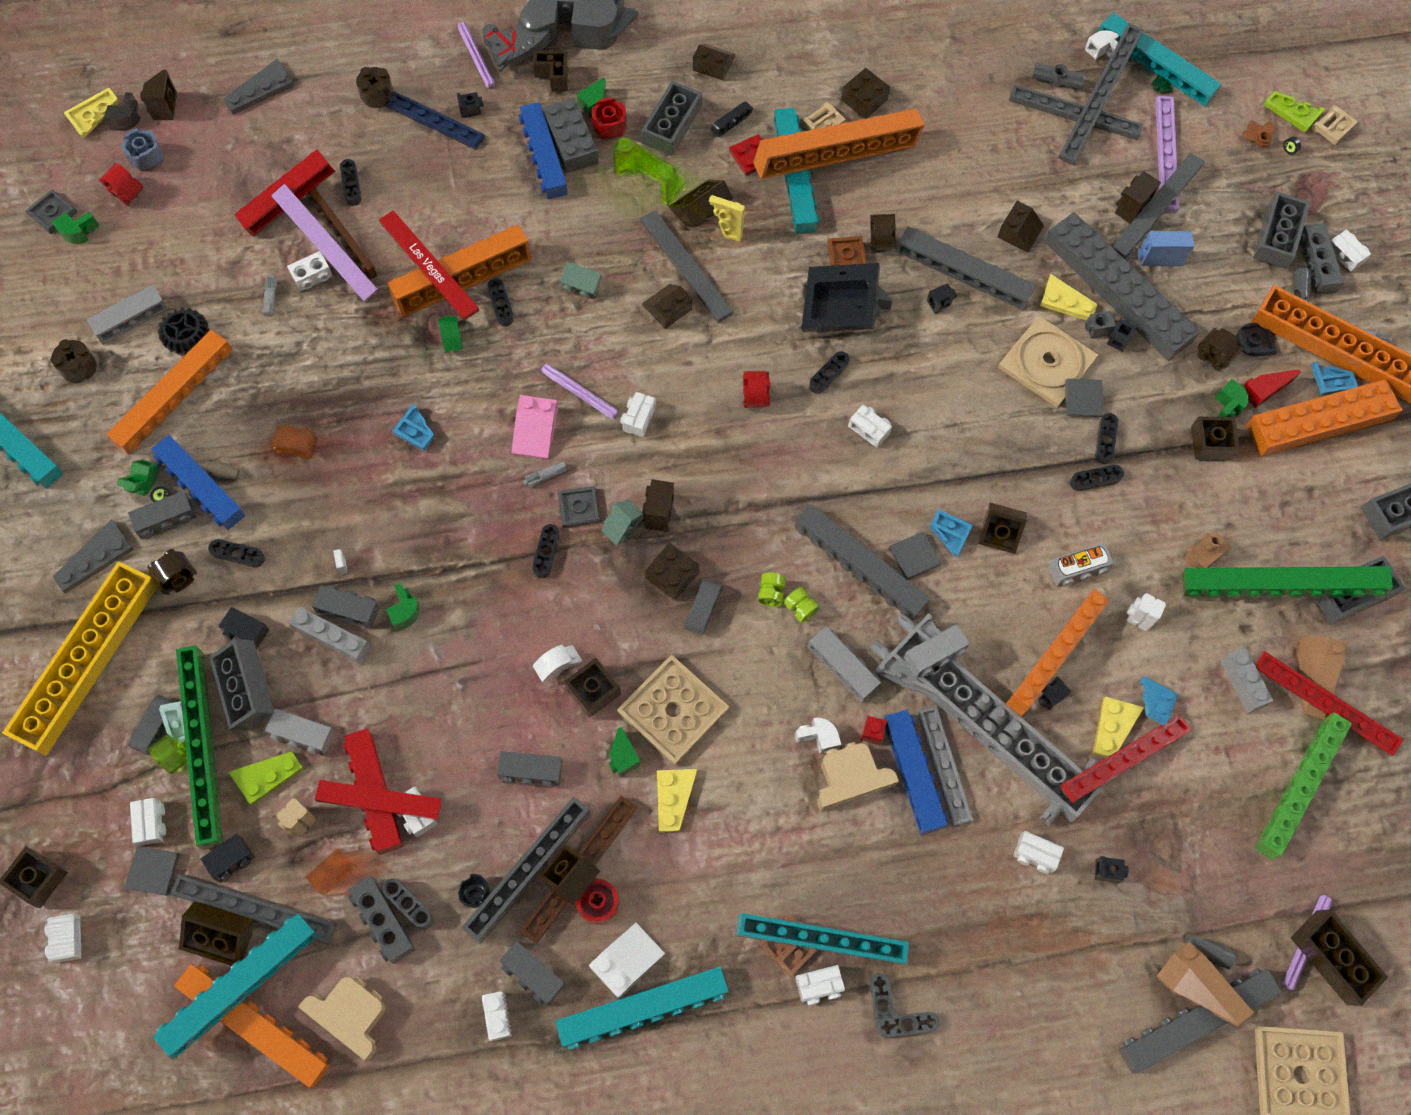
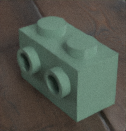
(581, 280)
(622, 521)

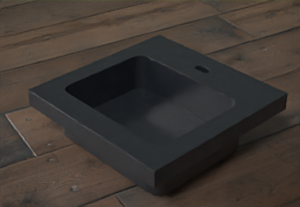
(841, 297)

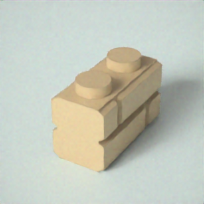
(295, 818)

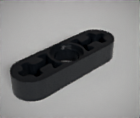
(732, 119)
(348, 176)
(499, 308)
(830, 364)
(1101, 444)
(1090, 483)
(230, 547)
(547, 558)

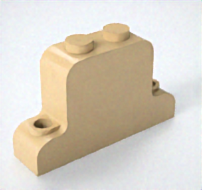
(852, 776)
(348, 1014)

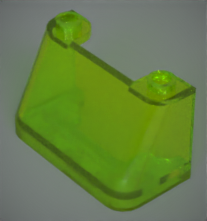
(632, 156)

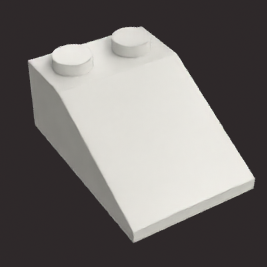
(626, 960)

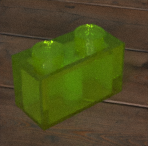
(169, 753)

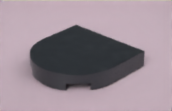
(1256, 340)

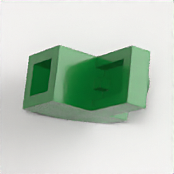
(75, 231)
(450, 333)
(1234, 399)
(141, 477)
(406, 612)

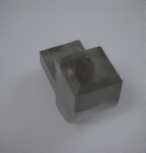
(124, 116)

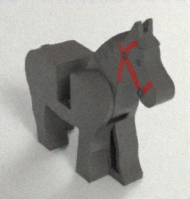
(592, 21)

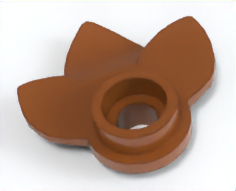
(1259, 134)

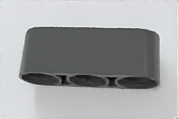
(703, 606)
(150, 727)
(401, 896)

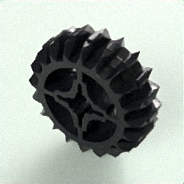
(180, 325)

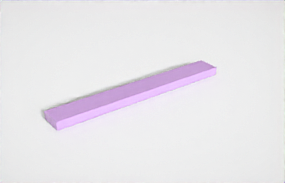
(1166, 143)
(325, 243)

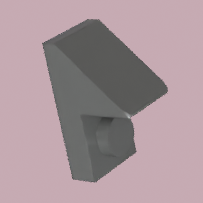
(883, 301)

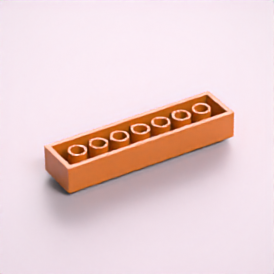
(466, 266)
(1323, 417)

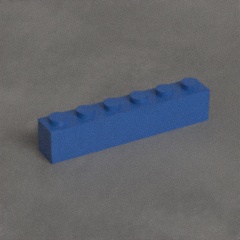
(543, 150)
(198, 482)
(915, 773)

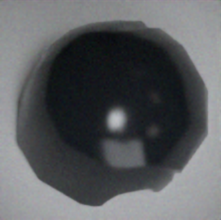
(473, 891)

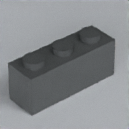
(162, 515)
(346, 606)
(529, 769)
(531, 974)

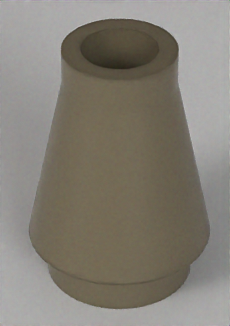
(222, 470)

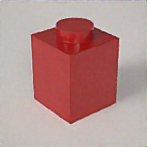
(873, 730)

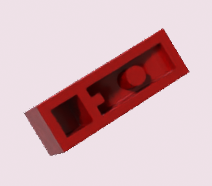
(1268, 385)

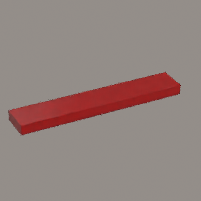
(378, 800)

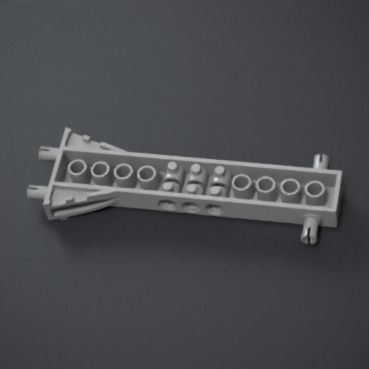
(987, 720)

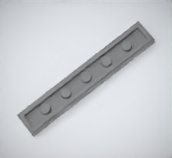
(945, 766)

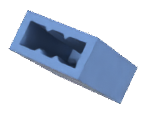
(1166, 248)

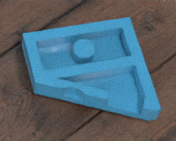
(1332, 380)
(414, 429)
(950, 531)
(1158, 700)

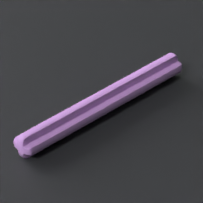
(476, 55)
(579, 391)
(1299, 959)

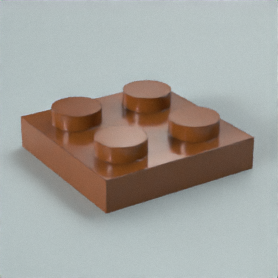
(846, 251)

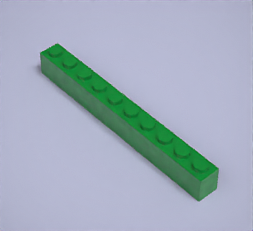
(1287, 581)
(199, 748)

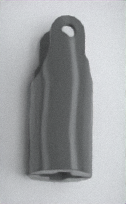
(1302, 283)
(1214, 952)

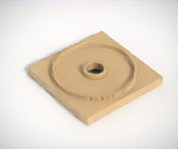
(1047, 380)
(666, 686)
(1318, 1054)

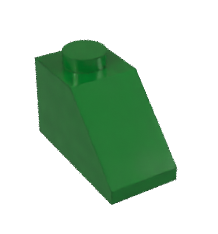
(591, 95)
(622, 755)

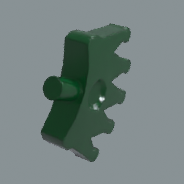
(1160, 85)

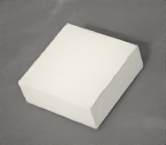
(340, 562)

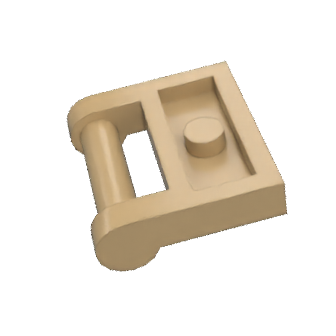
(832, 118)
(1338, 128)

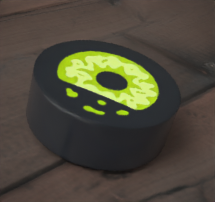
(1292, 145)
(159, 493)

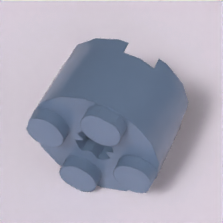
(142, 149)

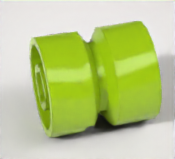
(771, 589)
(801, 604)

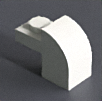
(1102, 43)
(555, 661)
(821, 730)

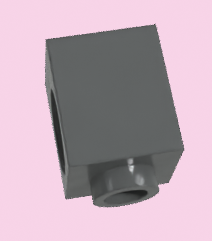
(1104, 319)

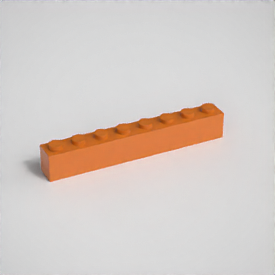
(169, 392)
(1057, 652)
(261, 1031)

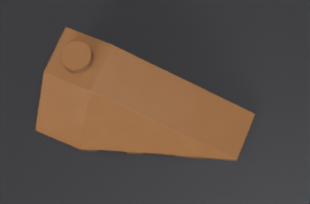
(1320, 662)
(1197, 979)

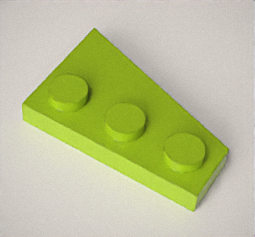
(1294, 112)
(265, 776)

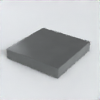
(48, 209)
(1084, 397)
(578, 507)
(914, 555)
(152, 871)

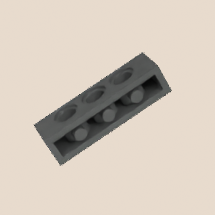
(1321, 259)
(402, 945)

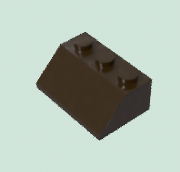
(695, 204)
(215, 933)

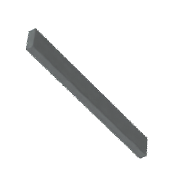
(1073, 110)
(1158, 205)
(686, 266)
(247, 906)

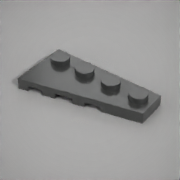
(261, 86)
(93, 557)

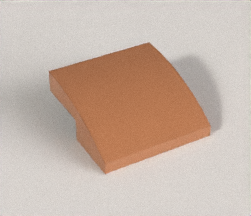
(786, 956)

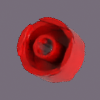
(609, 118)
(121, 183)
(756, 389)
(608, 908)

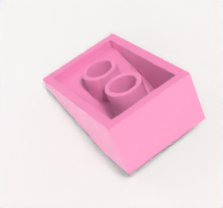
(534, 427)

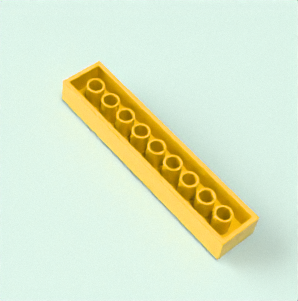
(81, 659)

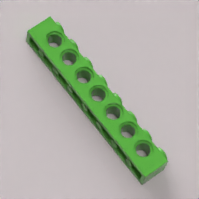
(1302, 786)

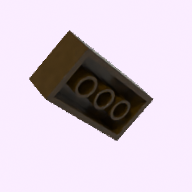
(1339, 957)

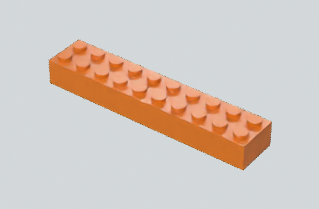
(838, 143)
(1335, 340)

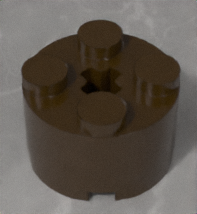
(374, 86)
(883, 231)
(1219, 348)
(73, 361)
(172, 572)

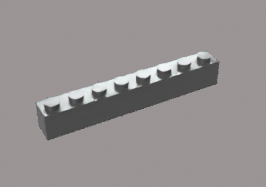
(965, 268)
(861, 562)
(526, 870)
(1192, 1023)

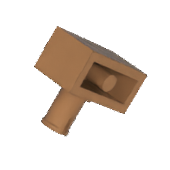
(1208, 551)

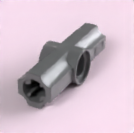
(1058, 75)

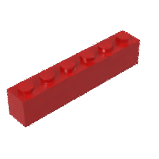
(300, 180)
(369, 773)

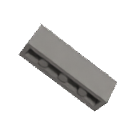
(127, 314)
(330, 635)
(844, 664)

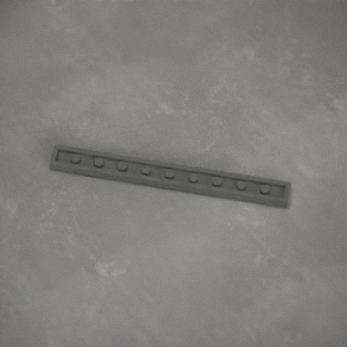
(1100, 94)

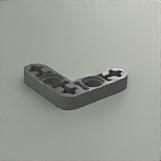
(889, 1015)

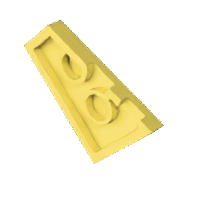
(91, 112)
(730, 217)
(1066, 300)
(1114, 725)
(673, 795)

